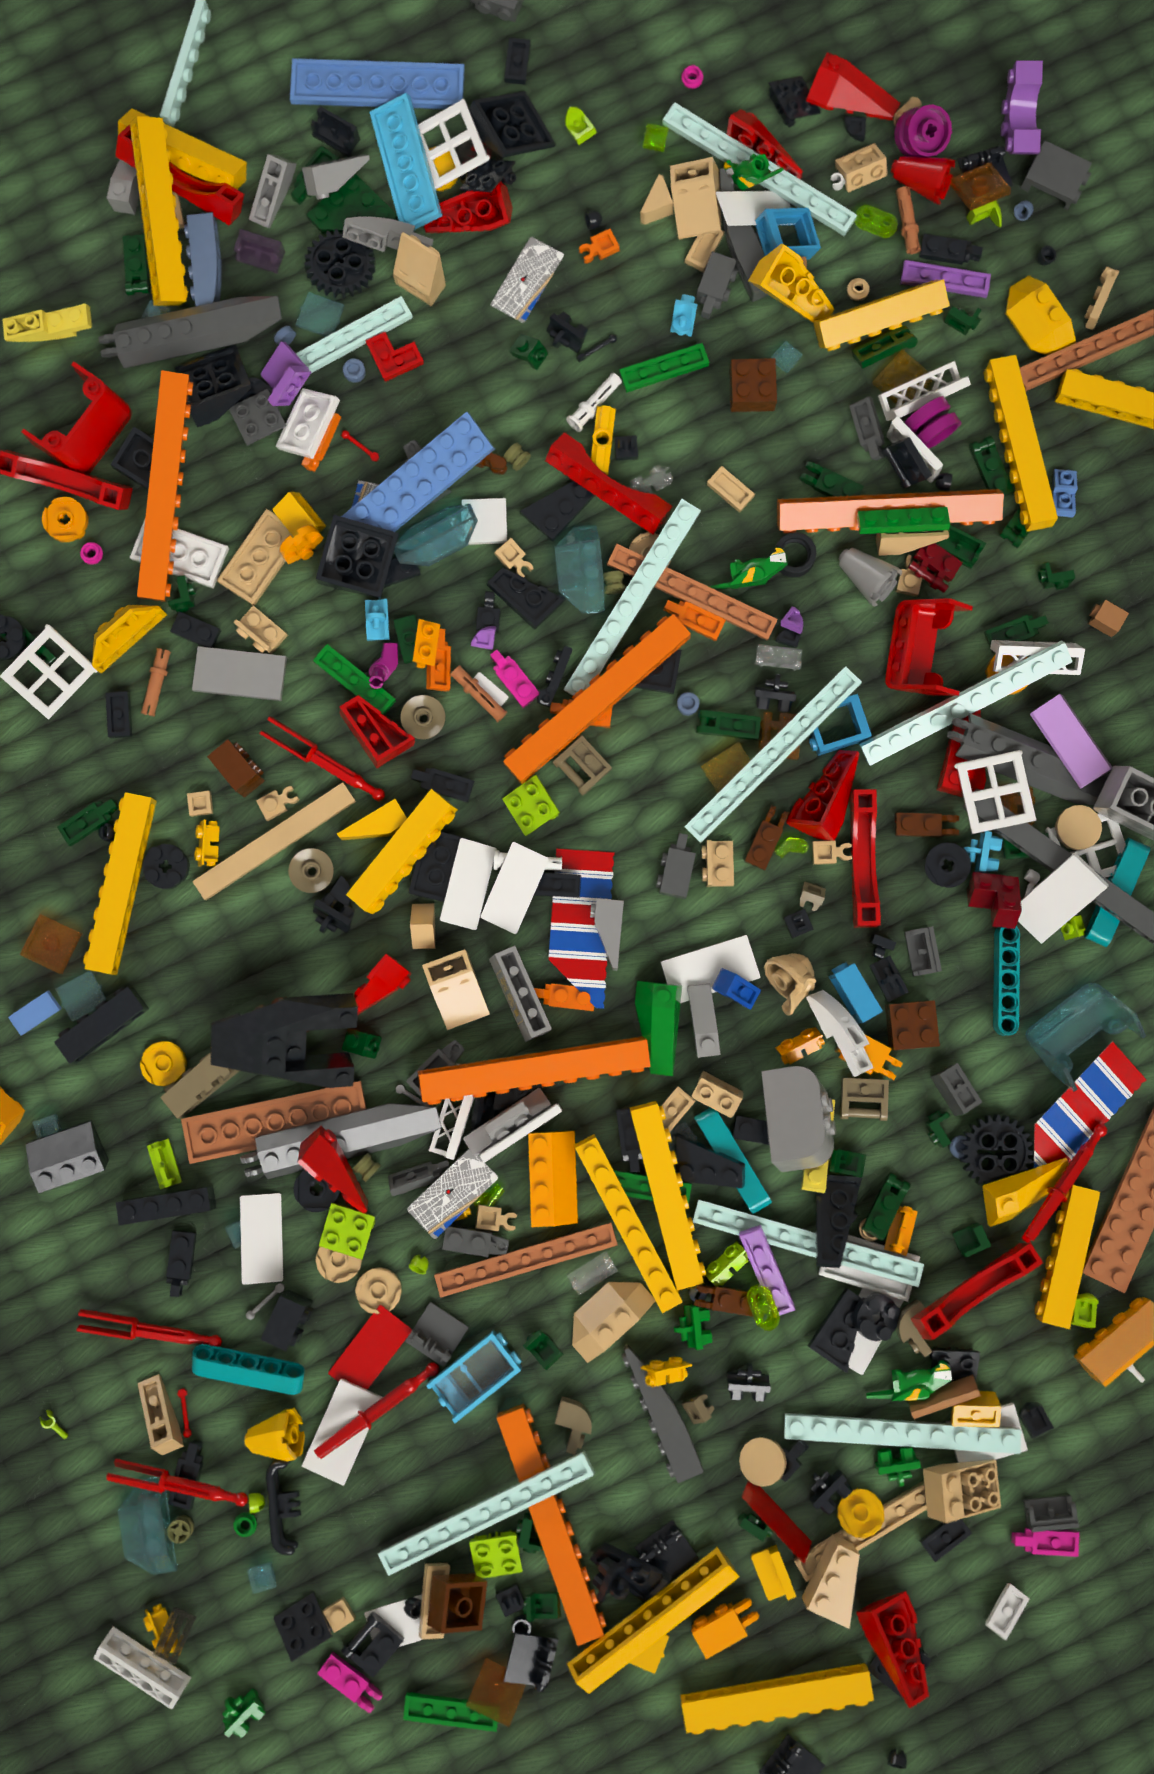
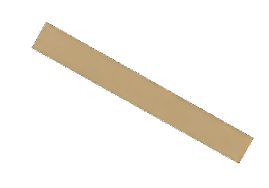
(274, 841)
(895, 1514)

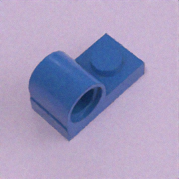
(736, 988)

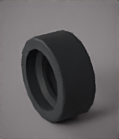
(811, 550)

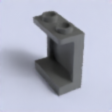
(1058, 173)

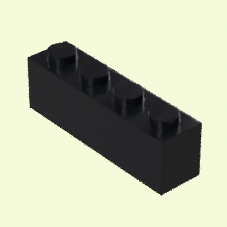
(101, 1025)
(166, 1205)

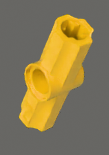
(603, 429)

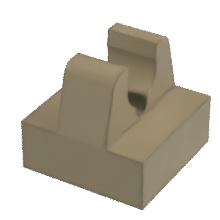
(812, 894)
(696, 1409)

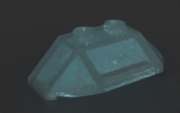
(437, 536)
(581, 569)
(144, 1530)

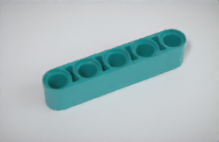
(1129, 866)
(1001, 990)
(722, 1141)
(247, 1369)

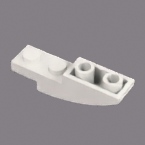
(840, 1024)

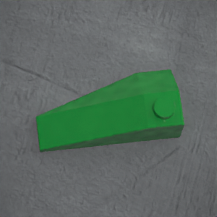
(659, 1019)

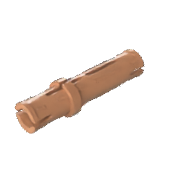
(909, 226)
(156, 679)
(478, 693)

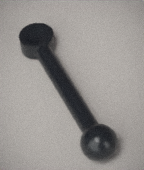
(612, 339)

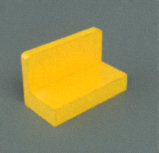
(296, 513)
(977, 1412)
(773, 1573)

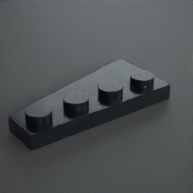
(834, 1218)

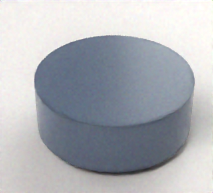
(285, 334)
(354, 370)
(688, 703)
(955, 1145)

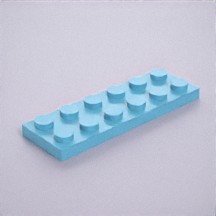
(405, 162)

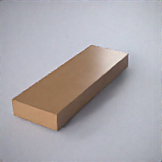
(945, 1396)

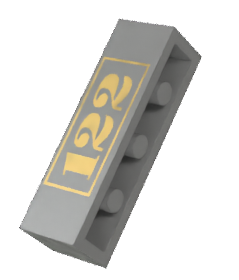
(520, 993)

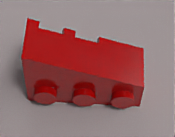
(375, 732)

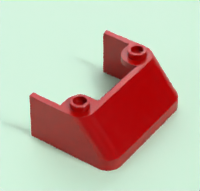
(92, 432)
(914, 645)

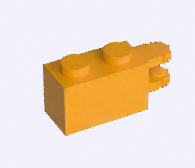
(878, 1055)
(722, 1627)

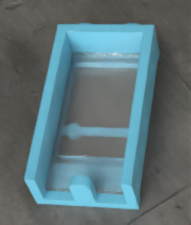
(475, 1375)

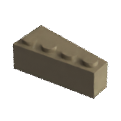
(195, 1086)

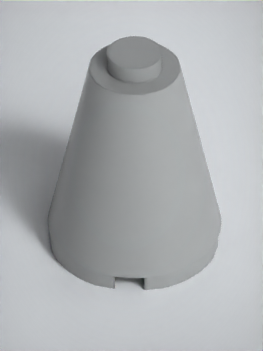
(869, 574)

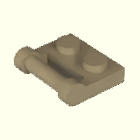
(588, 760)
(864, 1091)

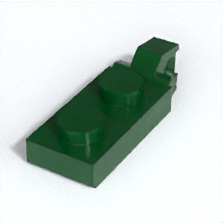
(321, 156)
(1016, 630)
(87, 821)

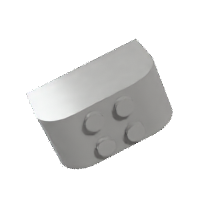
(1128, 799)
(797, 1118)

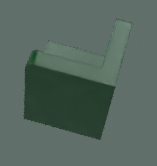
(971, 1240)

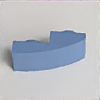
(1063, 492)
(34, 1012)

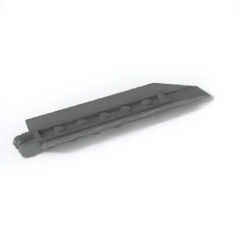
(191, 330)
(1040, 761)
(356, 1133)

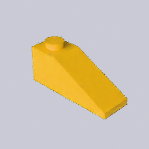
(380, 823)

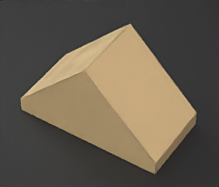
(658, 203)
(423, 926)

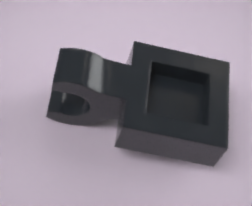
(488, 616)
(792, 1456)

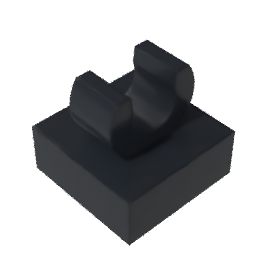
(626, 448)
(798, 923)
(881, 945)
(510, 1599)

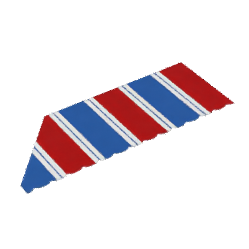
(573, 936)
(1074, 1115)

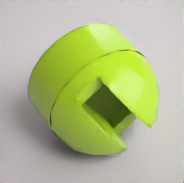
(419, 1265)
(256, 1502)

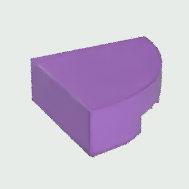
(793, 620)
(484, 638)

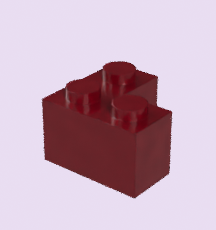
(996, 893)

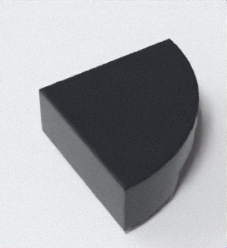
(855, 127)
(789, 638)
(340, 890)

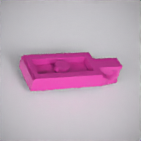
(514, 679)
(1053, 1542)

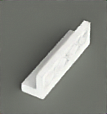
(912, 405)
(1029, 648)
(458, 1130)
(142, 1668)

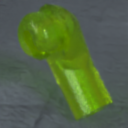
(793, 845)
(490, 1198)

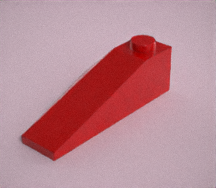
(846, 87)
(753, 134)
(474, 212)
(949, 778)
(826, 803)
(384, 981)
(325, 1160)
(893, 1636)

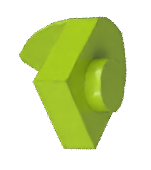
(579, 125)
(989, 210)
(1085, 1311)

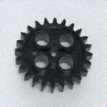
(339, 264)
(997, 1131)

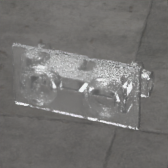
(657, 478)
(778, 657)
(592, 1273)

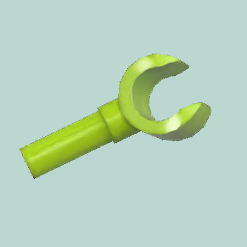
(52, 1424)

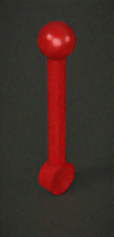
(373, 455)
(182, 1393)

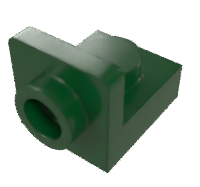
(961, 320)
(752, 1524)

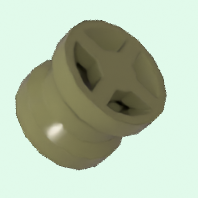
(517, 456)
(614, 582)
(366, 1167)
(176, 1532)

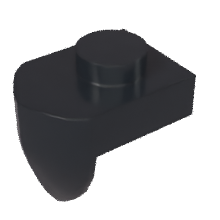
(1035, 1419)

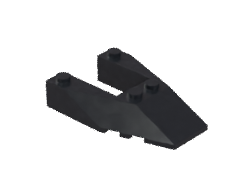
(274, 1040)

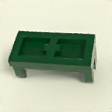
(962, 546)

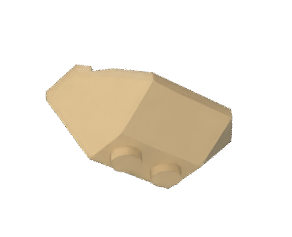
(608, 1316)

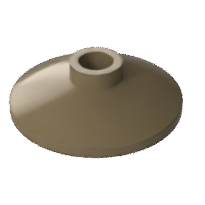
(420, 706)
(300, 867)

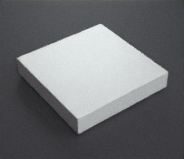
(491, 521)

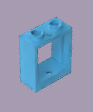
(800, 217)
(860, 724)
(854, 992)

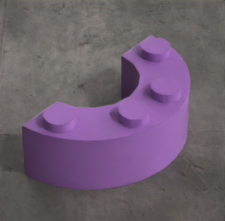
(1020, 108)

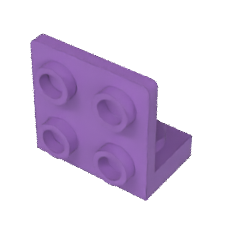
(285, 375)

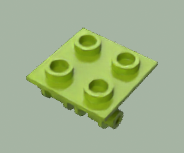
(531, 805)
(347, 1231)
(496, 1554)

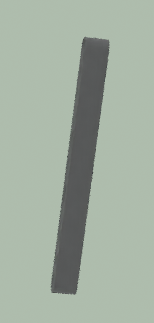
(1052, 856)

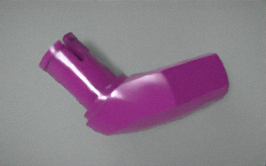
(384, 666)

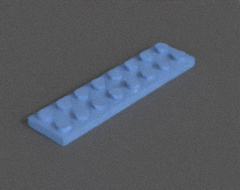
(375, 83)
(424, 476)

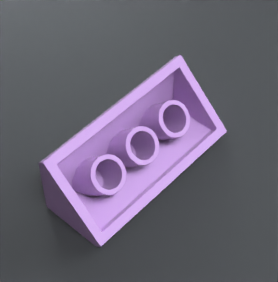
(1071, 741)

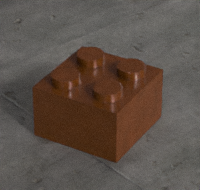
(753, 385)
(236, 769)
(912, 1025)
(457, 1603)

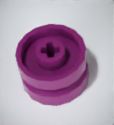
(923, 131)
(933, 422)

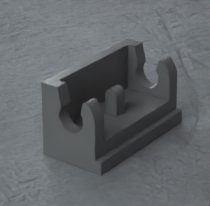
(923, 951)
(956, 1089)
(1050, 1513)

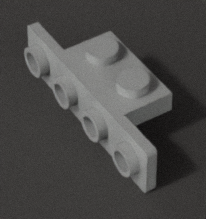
(507, 1122)

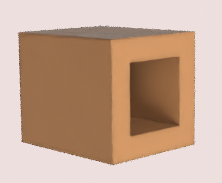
(1107, 618)

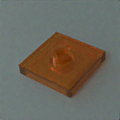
(980, 186)
(51, 944)
(494, 1696)

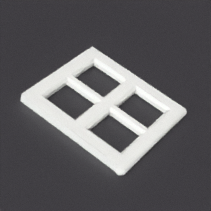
(451, 143)
(48, 672)
(996, 791)
(1117, 840)

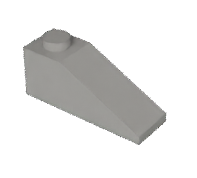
(331, 175)
(123, 189)
(272, 189)
(608, 925)
(703, 1021)

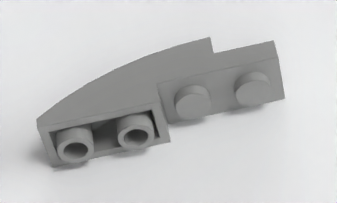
(379, 232)

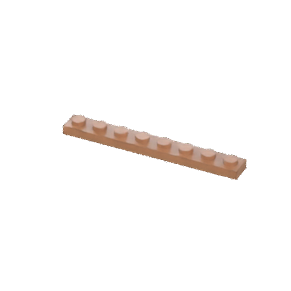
(1088, 350)
(698, 594)
(525, 1259)

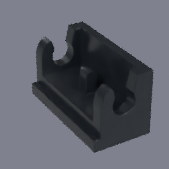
(335, 132)

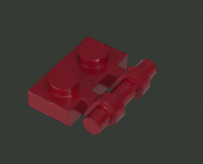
(939, 562)

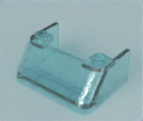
(1075, 1023)

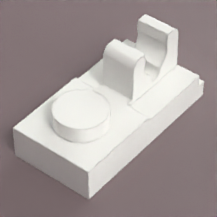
(1006, 1611)

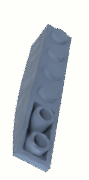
(205, 258)

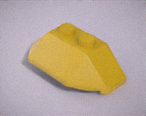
(1039, 316)
(123, 632)

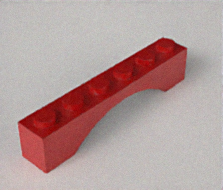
(211, 197)
(62, 478)
(640, 507)
(864, 879)
(953, 1305)

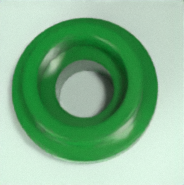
(240, 1529)

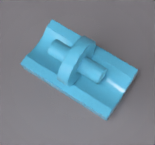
(684, 315)
(377, 620)
(986, 843)

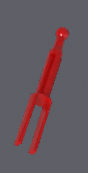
(325, 761)
(1058, 1193)
(145, 1330)
(374, 1412)
(174, 1484)

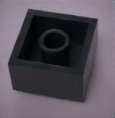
(135, 458)
(287, 1319)

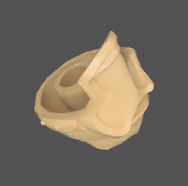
(791, 977)

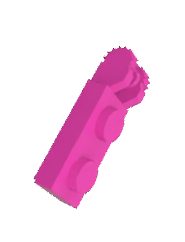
(349, 1681)

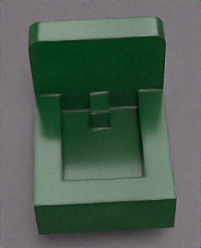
(529, 350)
(1058, 580)
(186, 599)
(361, 1043)
(936, 1133)
(847, 1162)
(543, 1348)
(524, 1528)
(542, 1605)

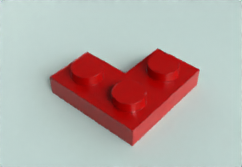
(390, 361)

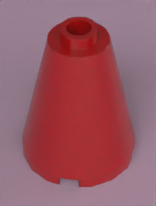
(924, 175)

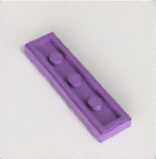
(955, 279)
(766, 1267)

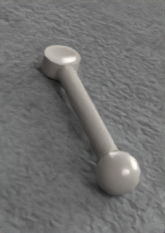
(401, 1089)
(278, 1289)

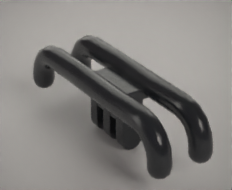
(280, 1507)

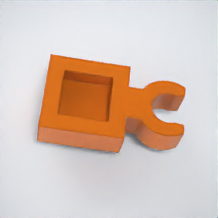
(602, 244)

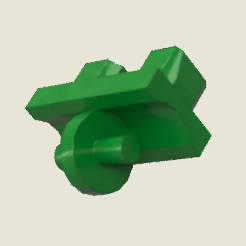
(691, 1327)
(887, 1465)
(239, 1710)

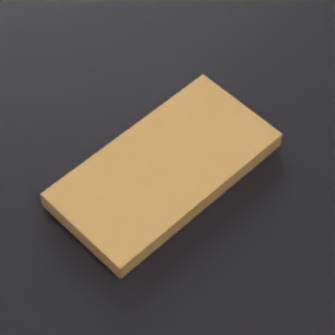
(256, 559)

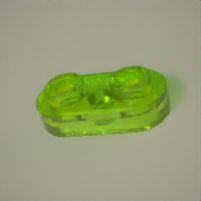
(874, 223)
(763, 1305)

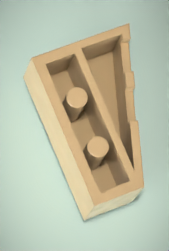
(833, 1582)

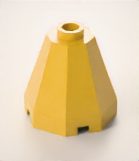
(277, 1436)

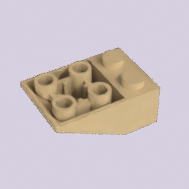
(695, 197)
(419, 269)
(456, 989)
(961, 1489)

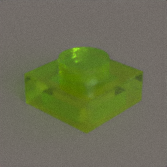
(655, 137)

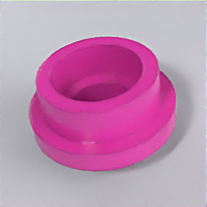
(692, 71)
(85, 551)

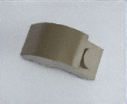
(907, 1330)
(576, 1417)

